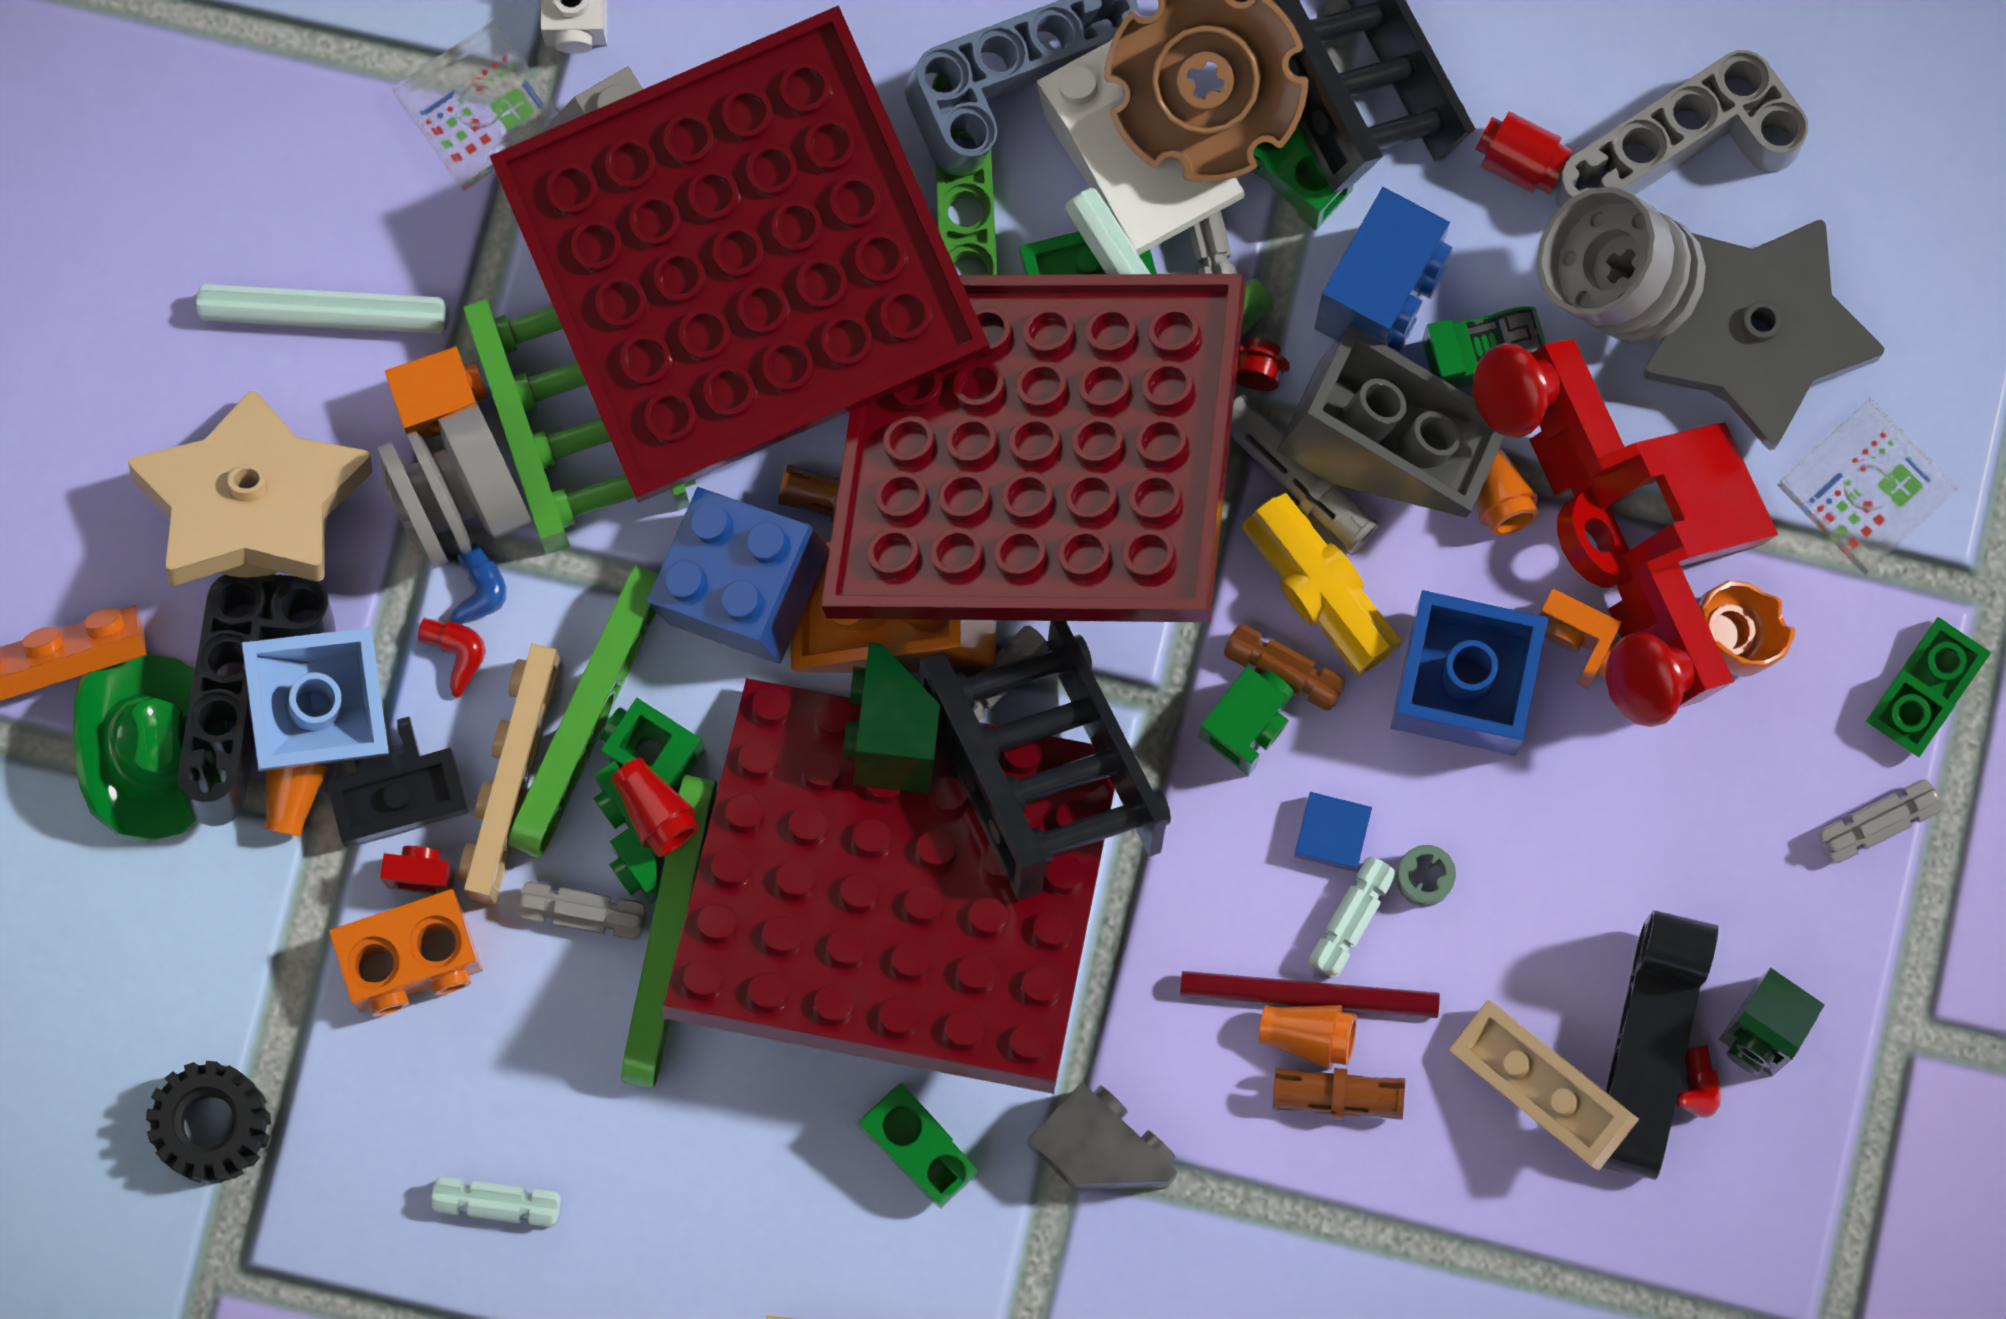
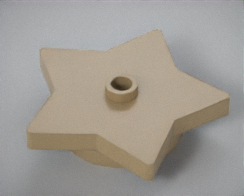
(249, 496)

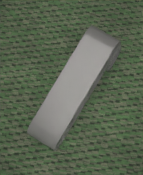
(1673, 145)

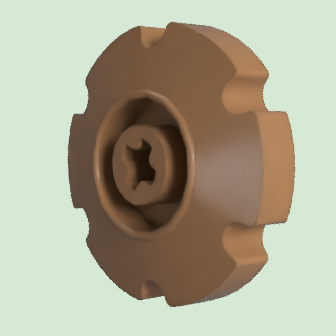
(1214, 132)

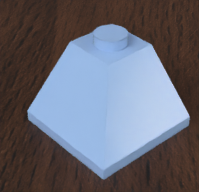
(314, 699)

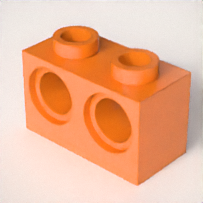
(403, 935)

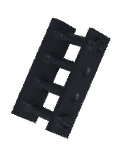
(1331, 118)
(1002, 799)

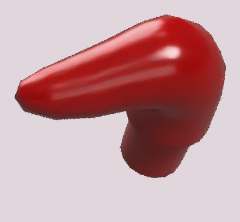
(459, 640)
(1703, 1084)

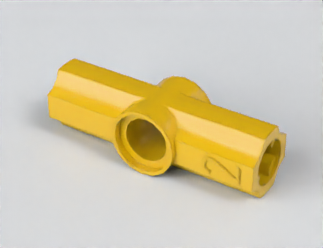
(1321, 584)

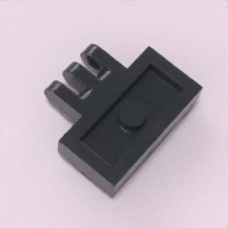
(397, 790)

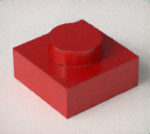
(417, 871)

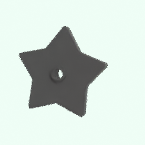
(1771, 370)

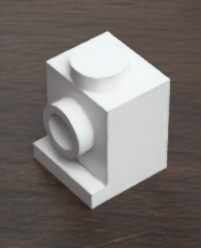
(574, 28)

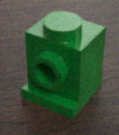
(1247, 717)
(643, 723)

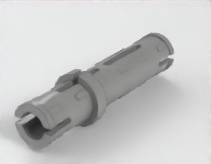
(1315, 494)

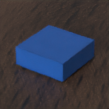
(1333, 831)

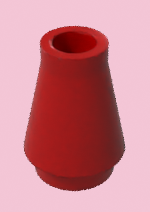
(655, 809)

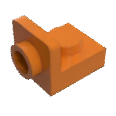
(1578, 625)

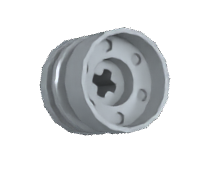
(1621, 265)
(453, 485)

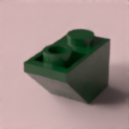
(895, 729)
(1770, 1024)

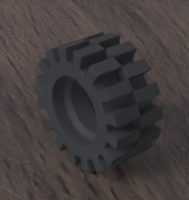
(175, 1100)

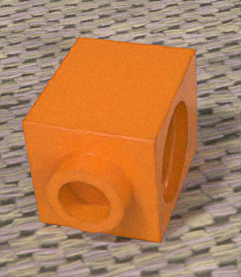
(434, 388)

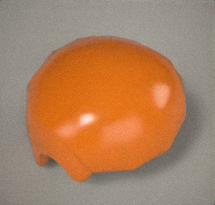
(1746, 626)

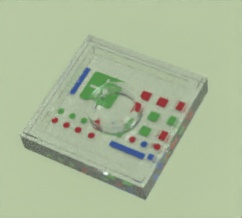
(476, 103)
(1868, 486)

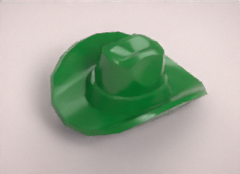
(131, 744)

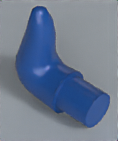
(488, 584)

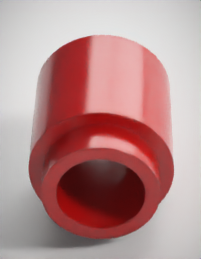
(1523, 153)

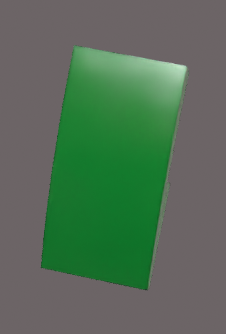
(1928, 687)
(635, 865)

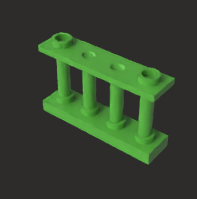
(536, 451)

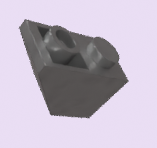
(1097, 1149)

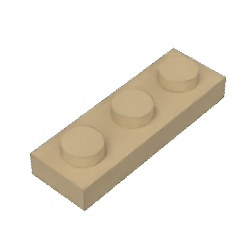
(1543, 1085)

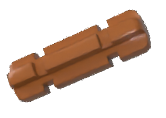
(1295, 669)

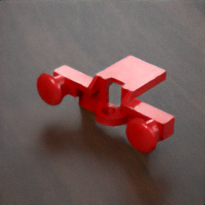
(1665, 642)

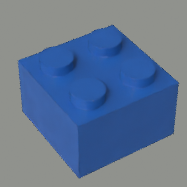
(1384, 270)
(738, 575)
(1469, 673)

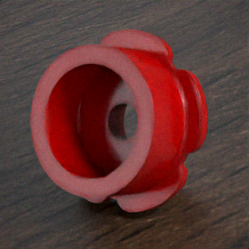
(1260, 365)

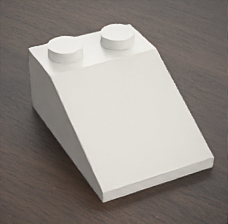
(1143, 199)

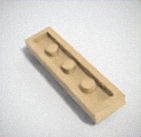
(517, 747)

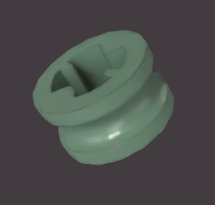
(1442, 885)

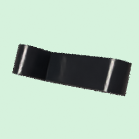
(226, 697)
(1655, 1033)

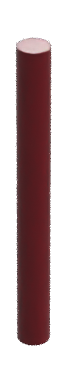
(1309, 994)

